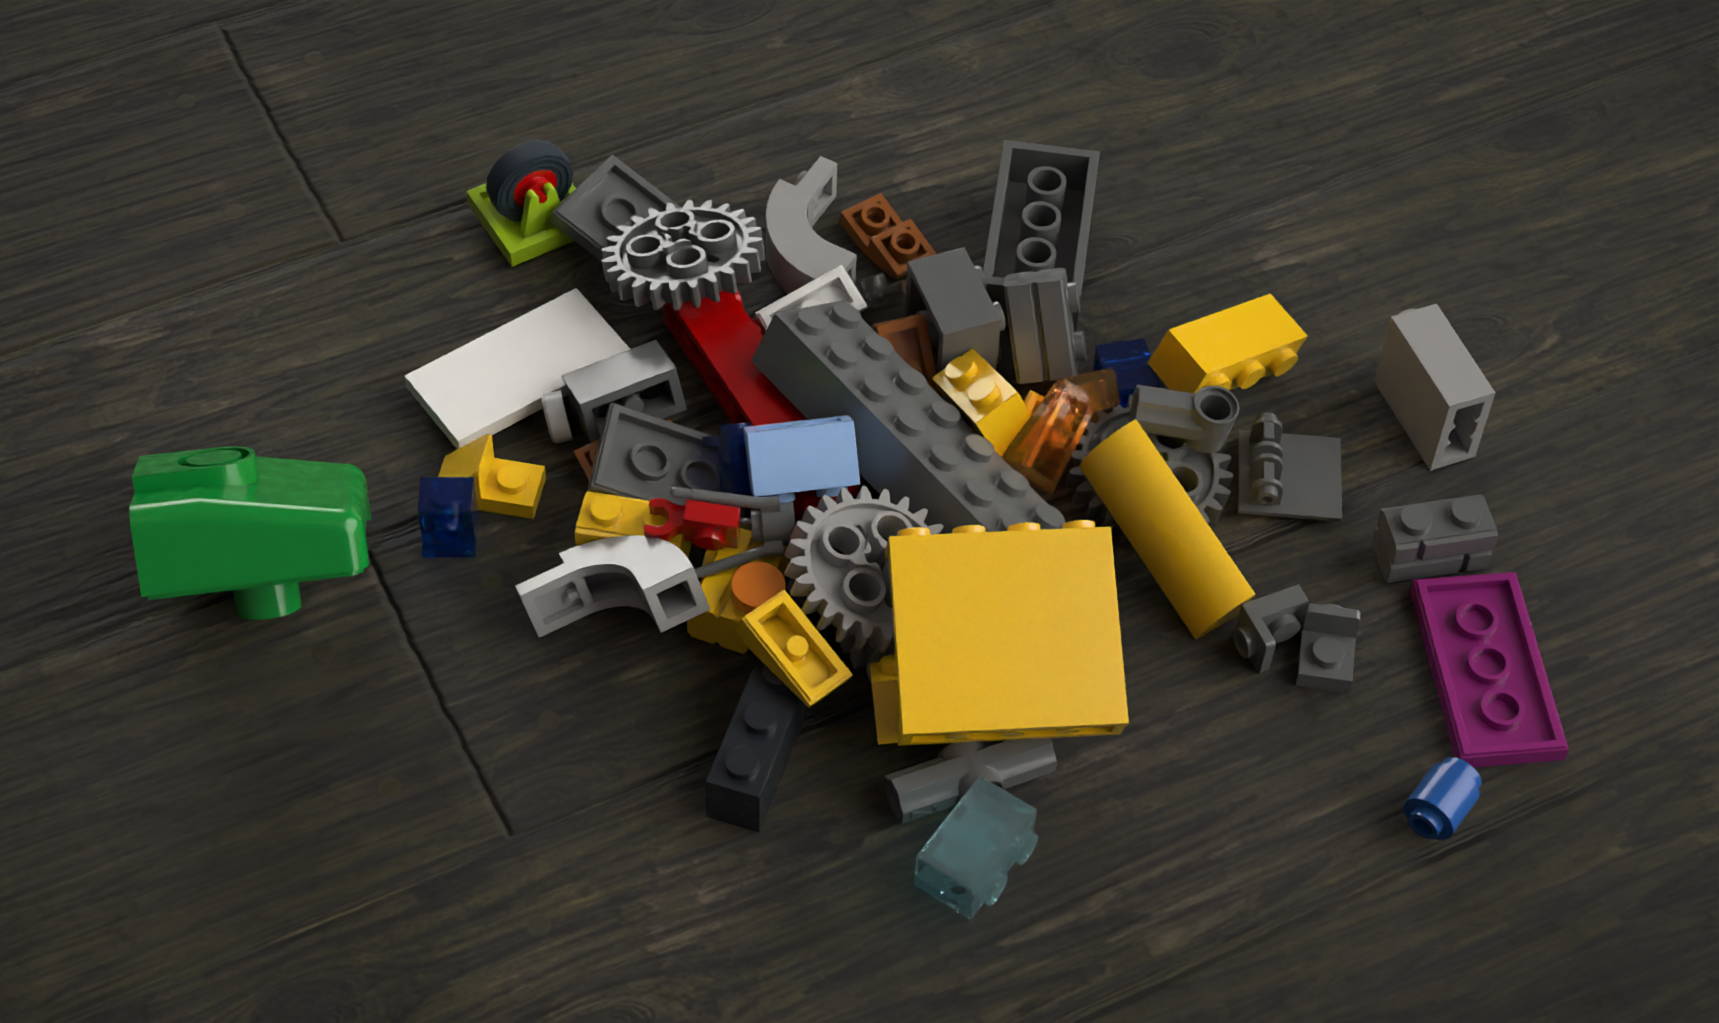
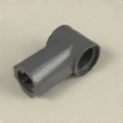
(1198, 418)

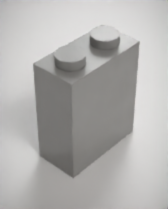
(1434, 386)

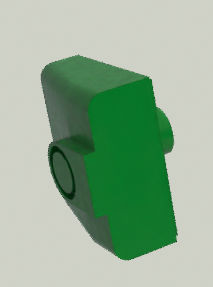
(245, 526)

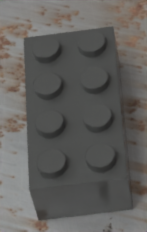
(1040, 214)

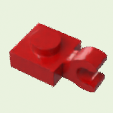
(703, 523)

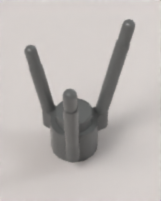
(770, 525)

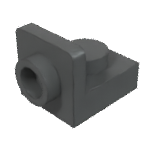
(1268, 622)
(1327, 647)

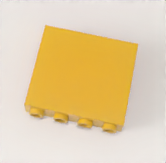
(1006, 633)

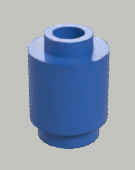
(1443, 799)

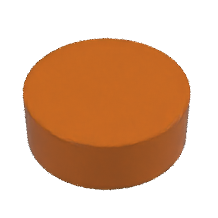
(755, 585)

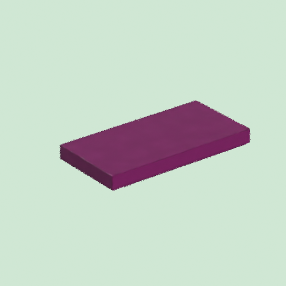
(1488, 670)

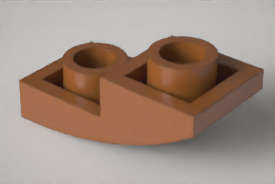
(884, 236)

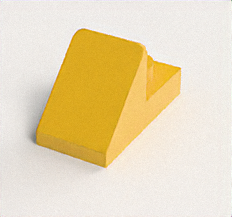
(499, 483)

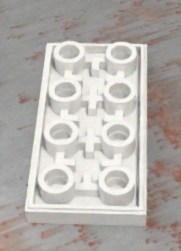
(510, 368)

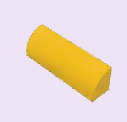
(1166, 529)

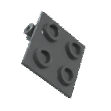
(1288, 473)

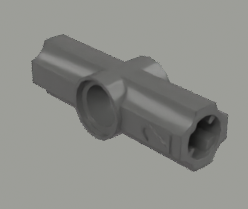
(946, 779)

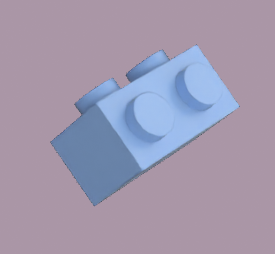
(802, 457)

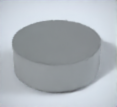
(556, 417)

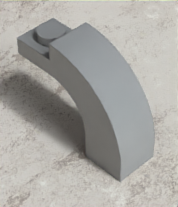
(792, 246)
(615, 574)

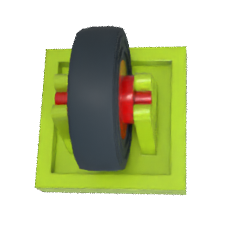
(520, 199)

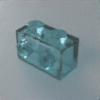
(976, 848)

